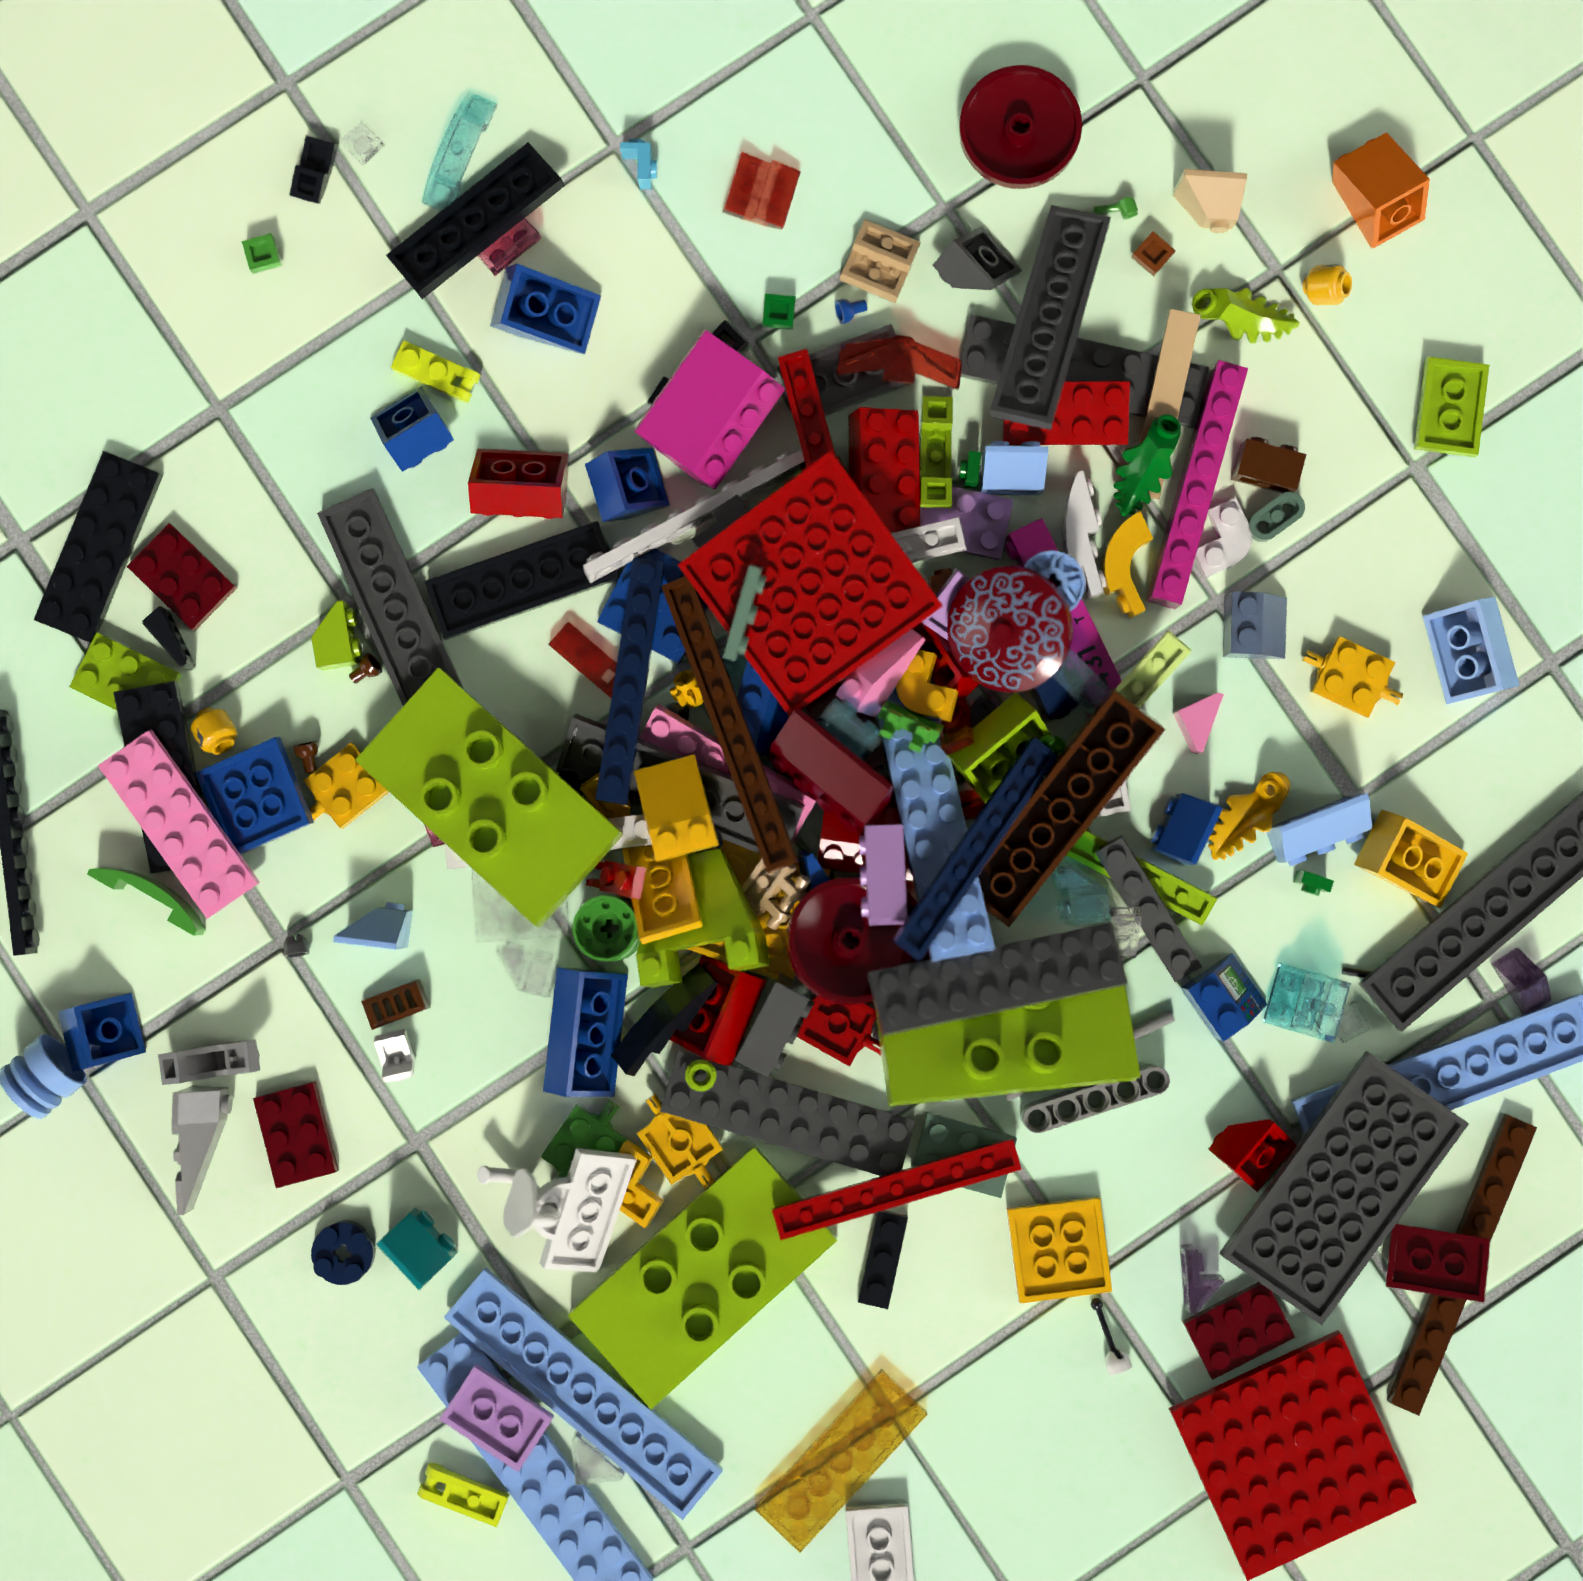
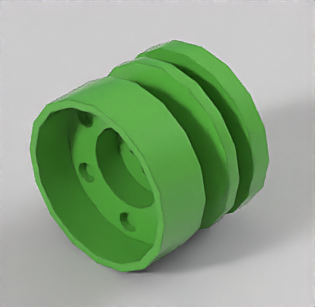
(590, 927)

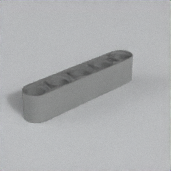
(1081, 1108)

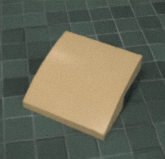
(880, 261)

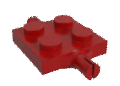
(839, 1029)

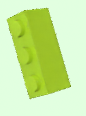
(997, 744)

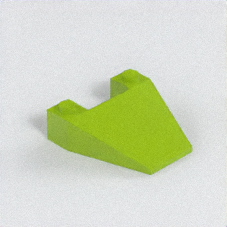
(724, 917)

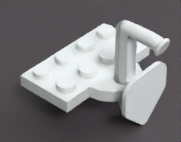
(569, 1211)

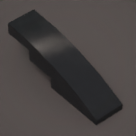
(669, 1013)

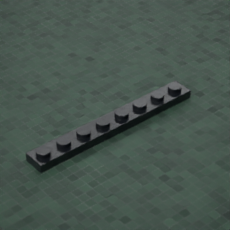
(15, 848)

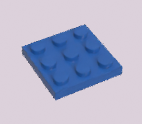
(666, 636)
(255, 795)

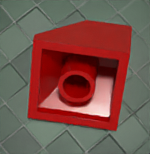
(1253, 1150)

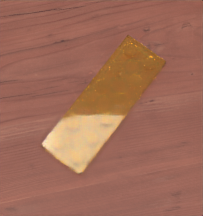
(840, 1460)

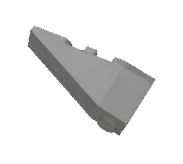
(198, 1121)

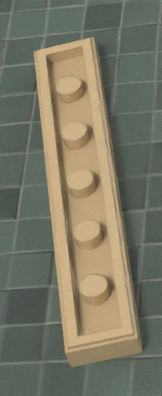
(1171, 370)

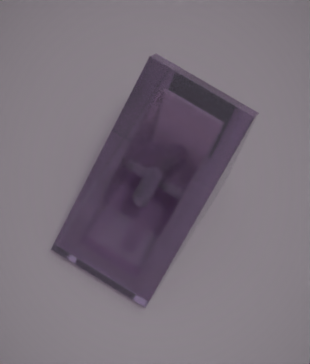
(1523, 980)

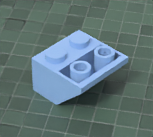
(1013, 468)

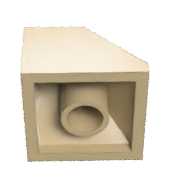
(1211, 197)

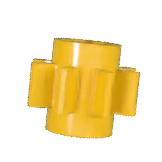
(686, 690)

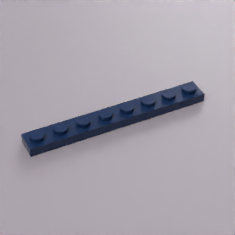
(630, 681)
(975, 848)

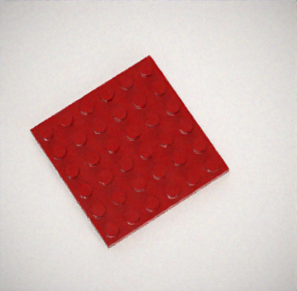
(831, 588)
(1292, 1455)

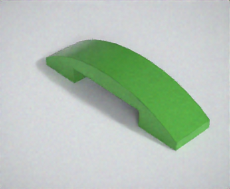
(182, 913)

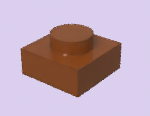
(1153, 253)

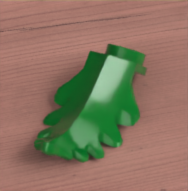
(1147, 464)

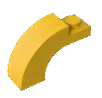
(1117, 560)

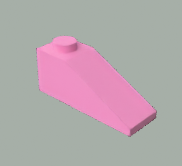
(875, 680)

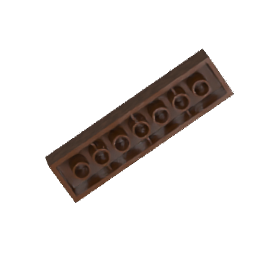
(1067, 803)

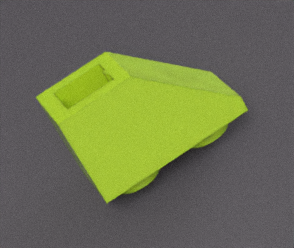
(335, 639)

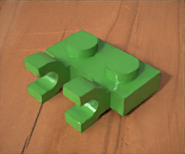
(898, 717)

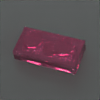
(509, 247)

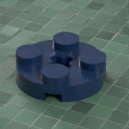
(357, 1242)

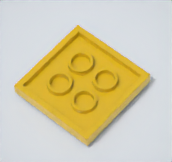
(1059, 1249)

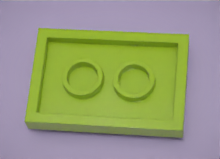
(1451, 407)
(115, 667)

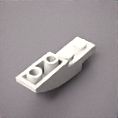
(1079, 523)

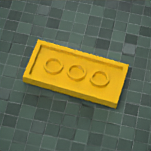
(667, 896)

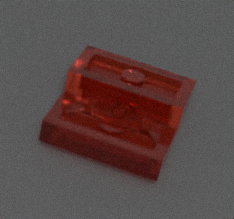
(761, 191)

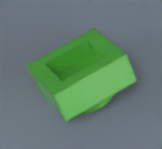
(261, 253)

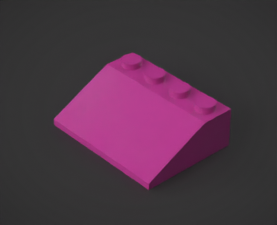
(709, 410)

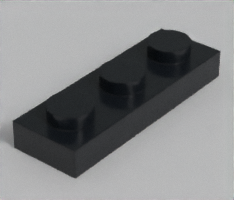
(882, 1259)

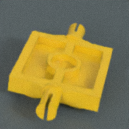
(1352, 677)
(343, 788)
(679, 1144)

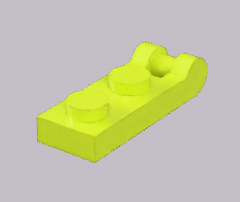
(434, 371)
(463, 1495)

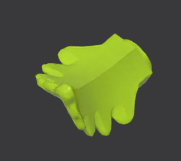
(1244, 314)

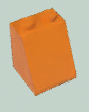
(1381, 189)

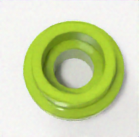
(700, 1085)

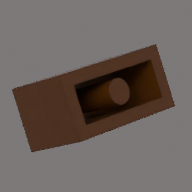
(1268, 465)

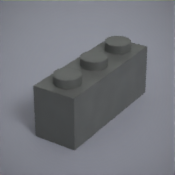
(775, 1026)

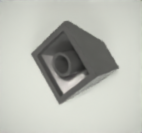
(976, 262)

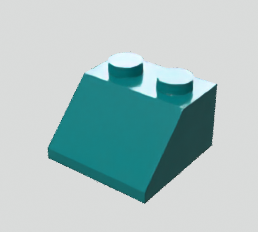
(417, 1247)

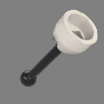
(1116, 1360)

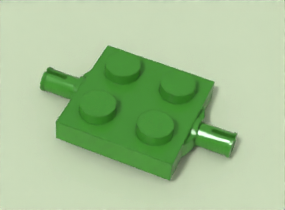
(583, 1131)

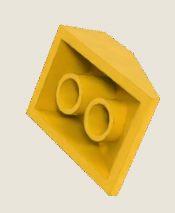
(676, 808)
(1411, 858)

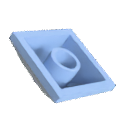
(380, 928)

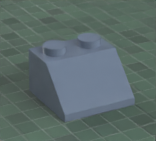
(1254, 625)

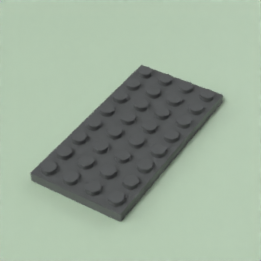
(1343, 1188)

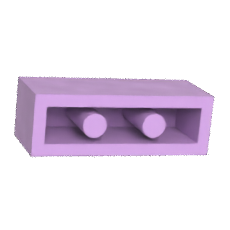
(884, 875)

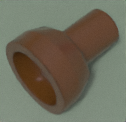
(368, 667)
(306, 752)

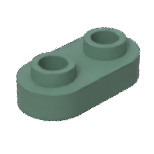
(1274, 516)

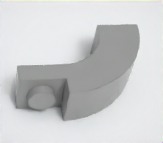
(209, 1061)

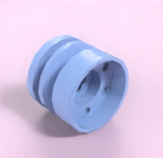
(1063, 571)
(41, 1077)

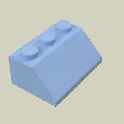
(1471, 650)
(1321, 829)

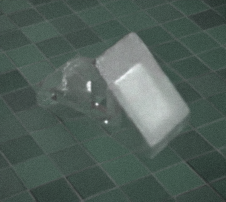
(1126, 929)

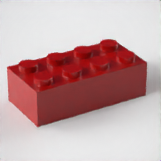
(1086, 415)
(887, 463)

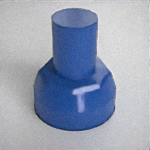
(846, 310)

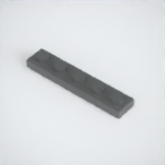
(1156, 919)

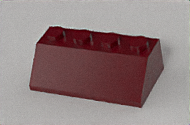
(830, 773)

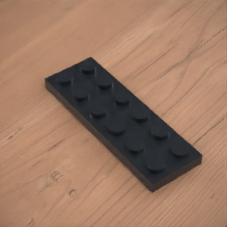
(475, 220)
(98, 547)
(516, 581)
(160, 710)

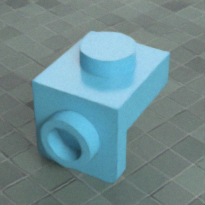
(647, 167)

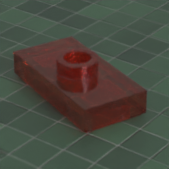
(959, 731)

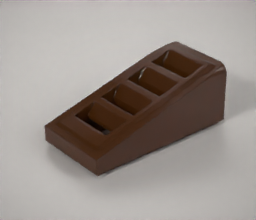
(417, 993)

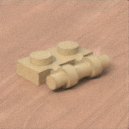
(763, 888)

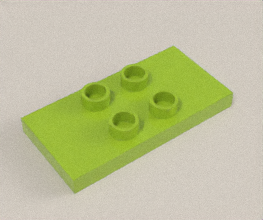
(489, 797)
(1014, 1051)
(698, 1279)

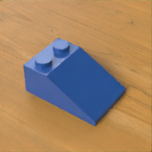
(545, 309)

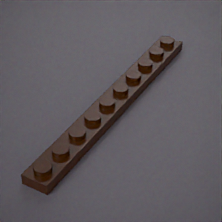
(730, 725)
(1479, 1220)

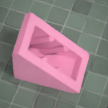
(1197, 721)

